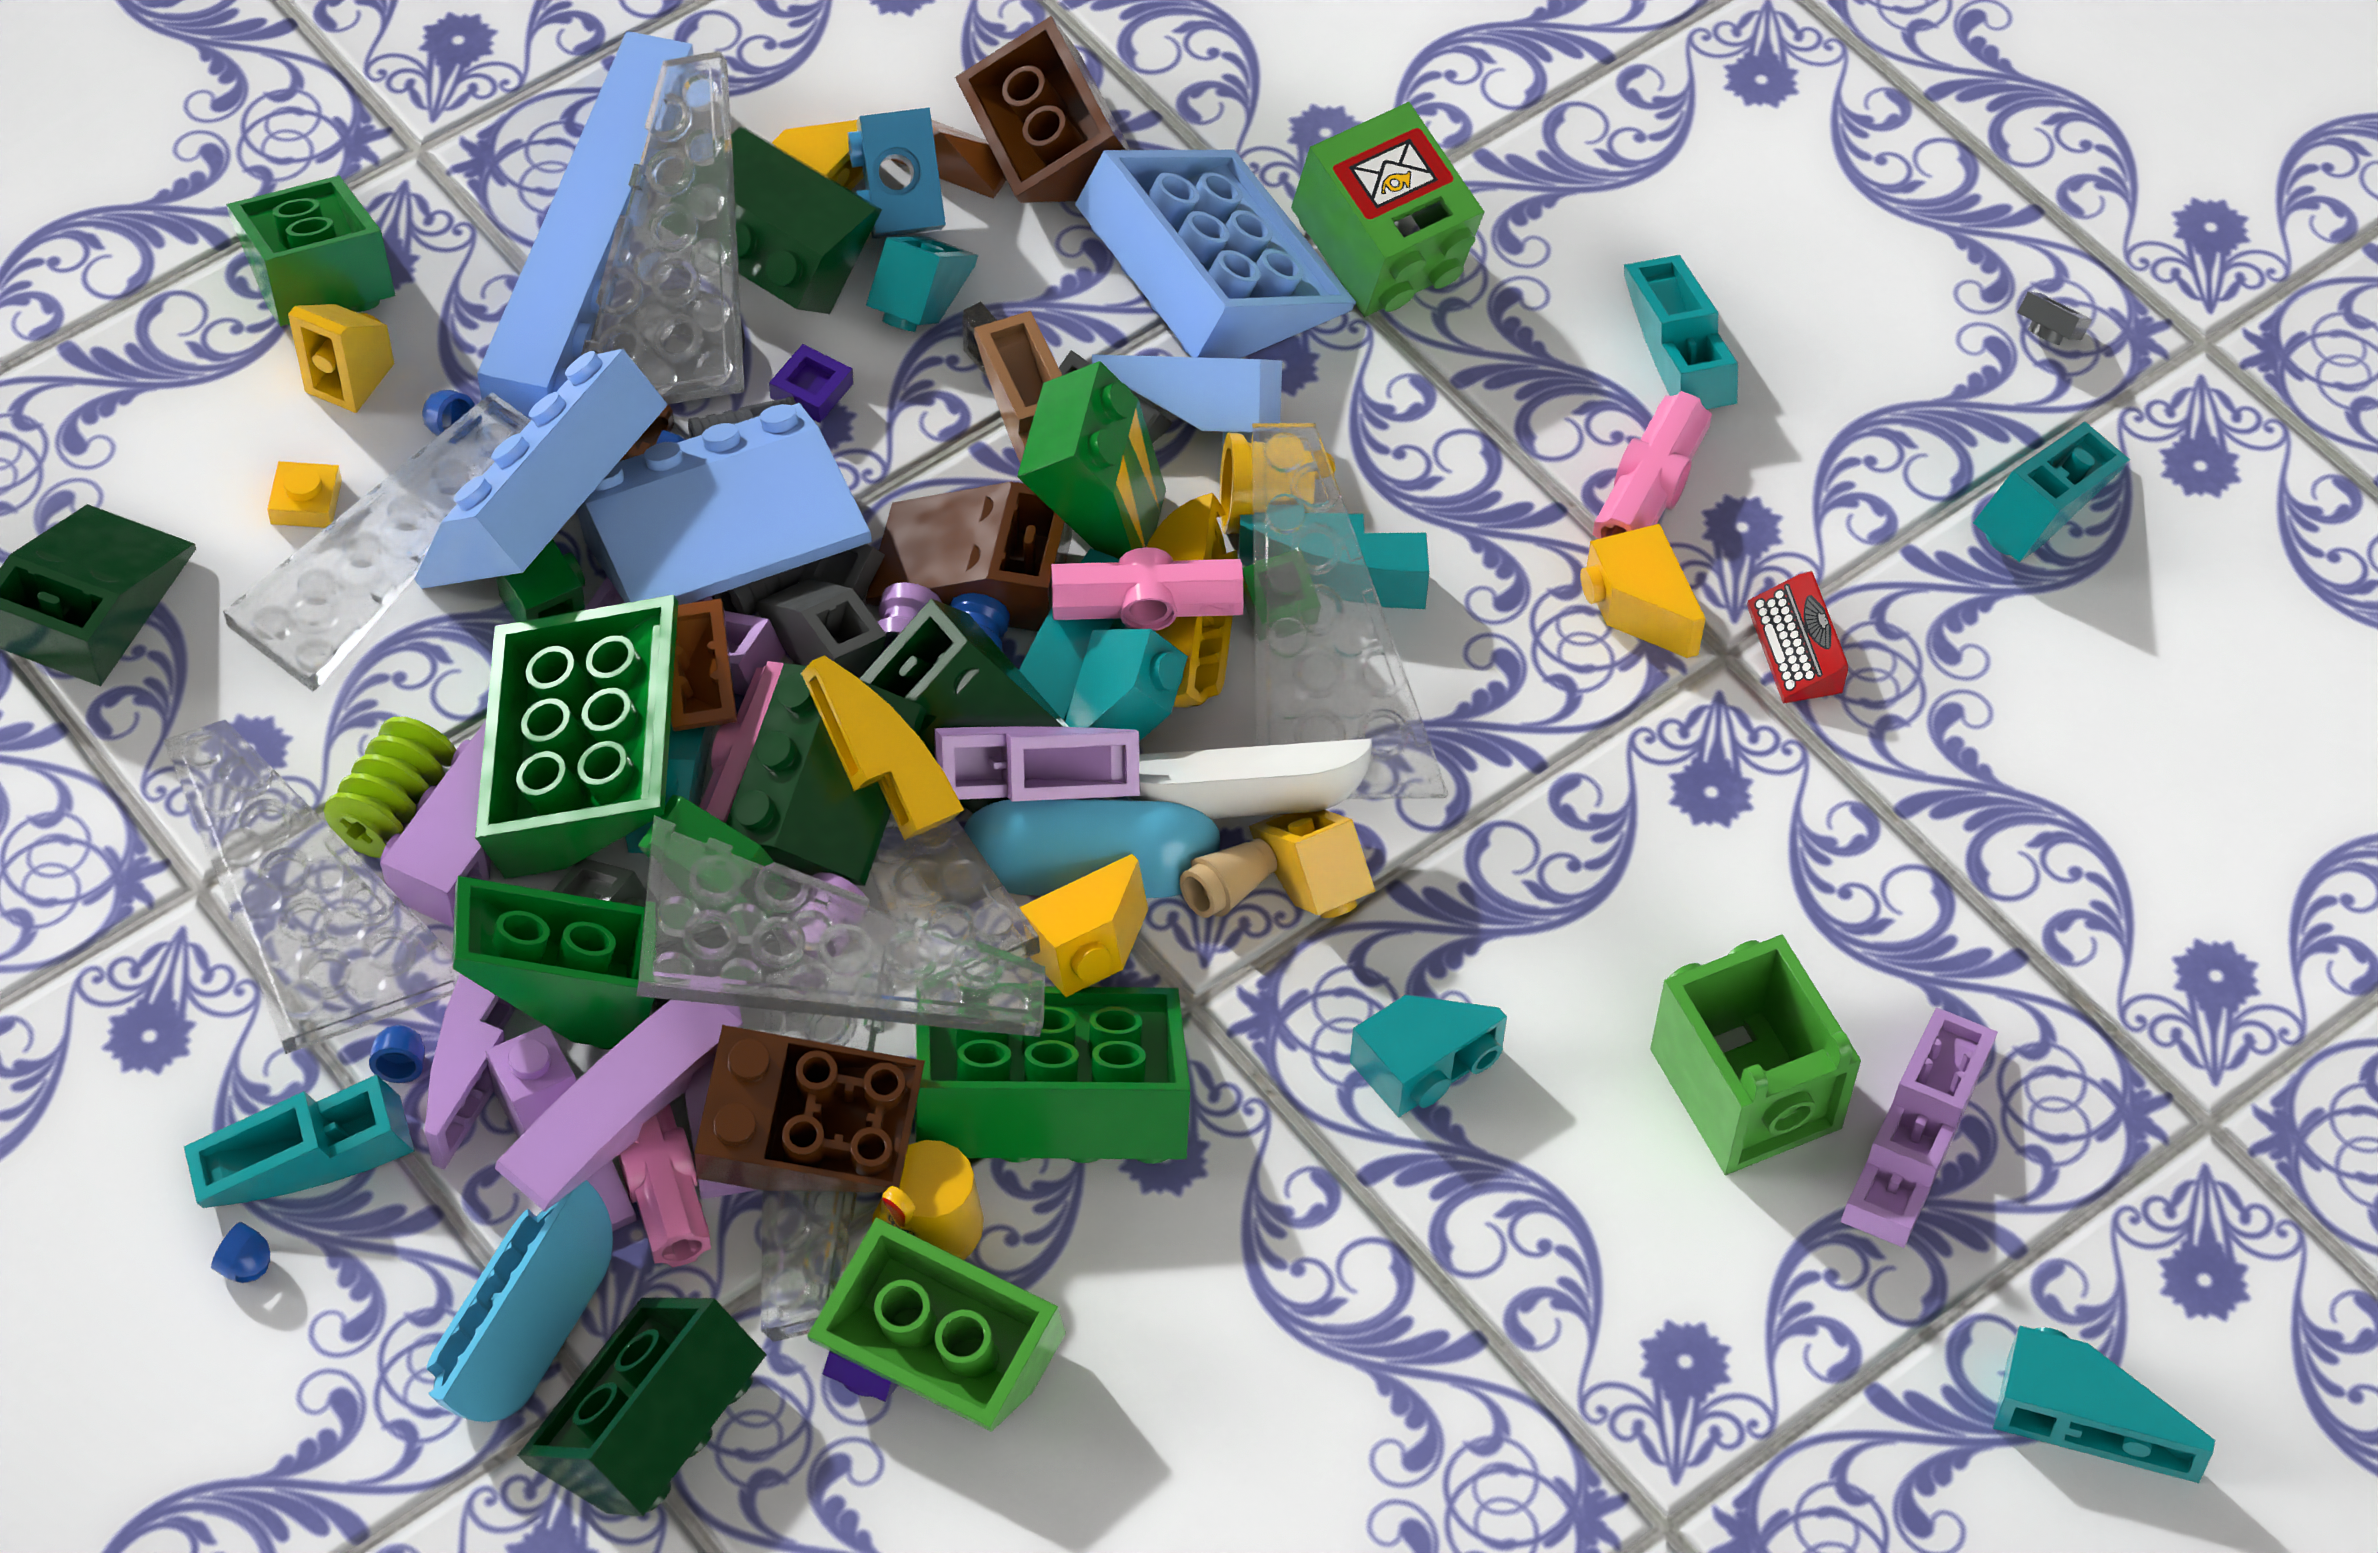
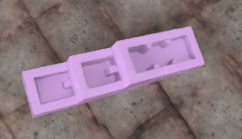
(460, 1067)
(614, 1100)
(1919, 1127)

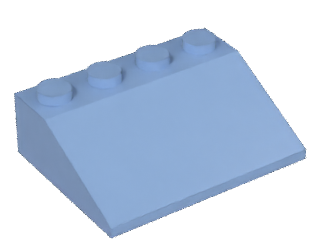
(1210, 249)
(543, 471)
(722, 509)

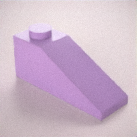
(527, 1080)

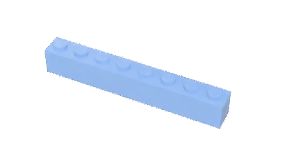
(559, 284)

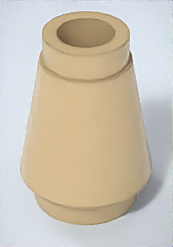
(1226, 877)

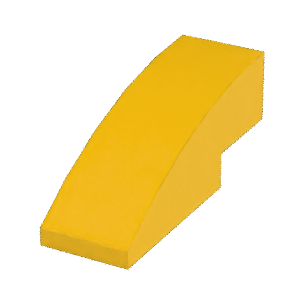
(881, 749)

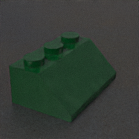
(795, 225)
(799, 795)
(645, 1404)

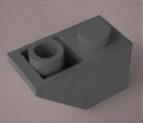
(824, 620)

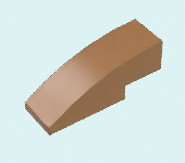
(1016, 367)

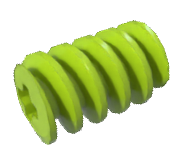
(388, 784)

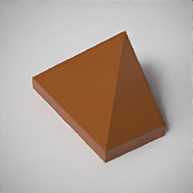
(966, 161)
(702, 668)

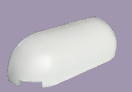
(1256, 777)

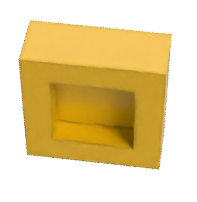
(304, 494)

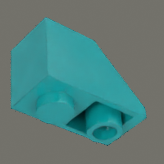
(1423, 1046)

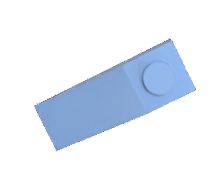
(1205, 391)

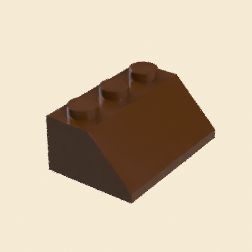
(1041, 114)

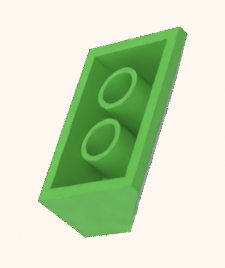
(939, 1326)

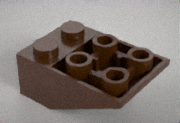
(978, 542)
(805, 1115)

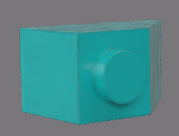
(918, 280)
(1126, 681)

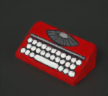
(1799, 639)

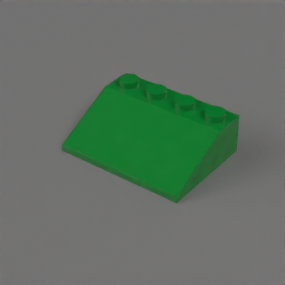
(576, 733)
(1091, 1088)

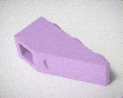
(440, 839)

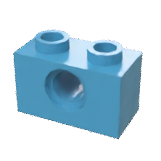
(908, 138)

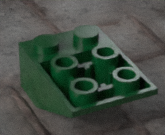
(86, 590)
(958, 678)

